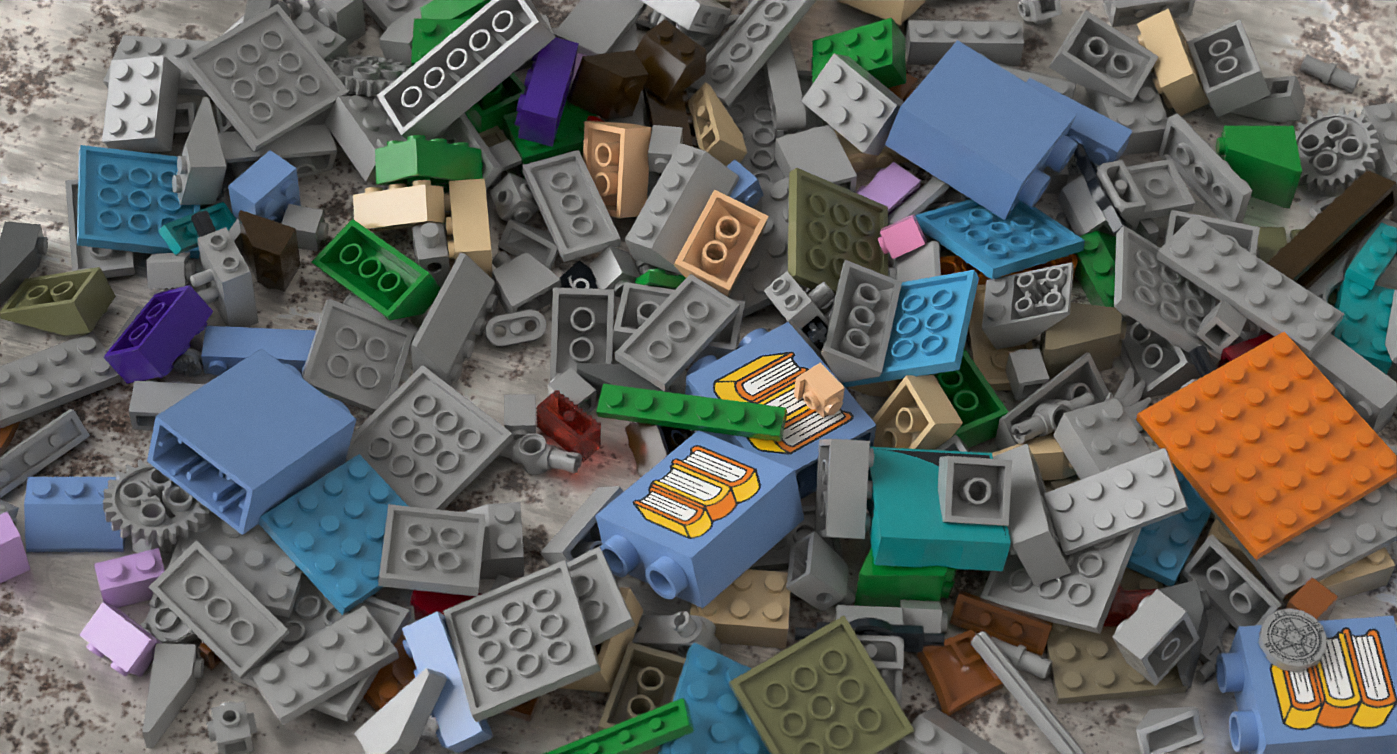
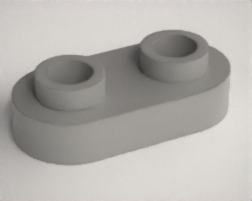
(514, 328)

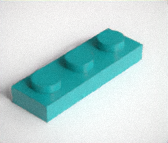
(182, 235)
(1374, 257)

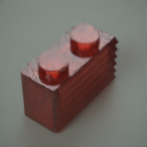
(568, 425)

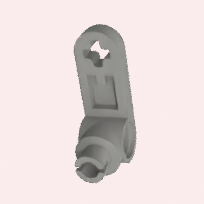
(676, 632)

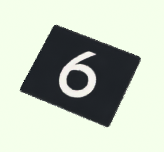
(579, 277)

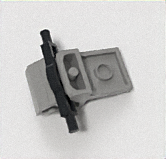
(1121, 195)
(883, 638)

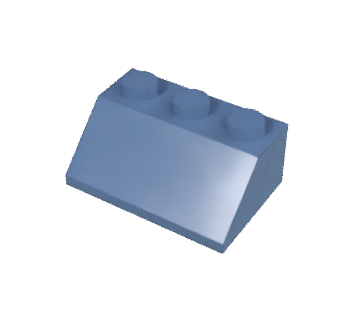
(68, 516)

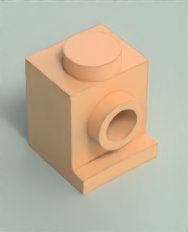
(820, 390)

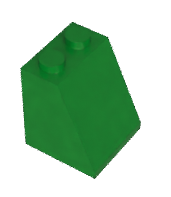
(1265, 159)
(889, 584)

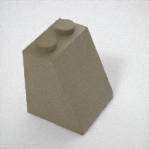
(1085, 330)

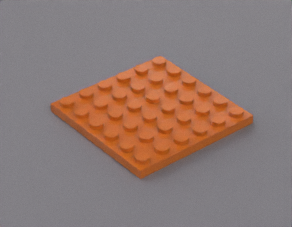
(1270, 444)

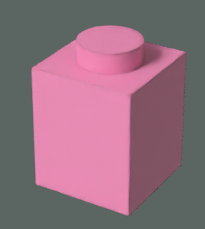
(901, 237)

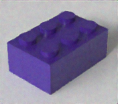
(546, 91)
(159, 335)

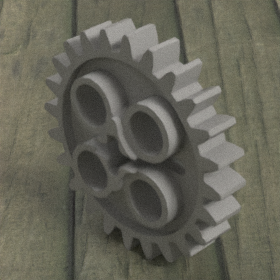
(366, 74)
(1335, 149)
(150, 506)

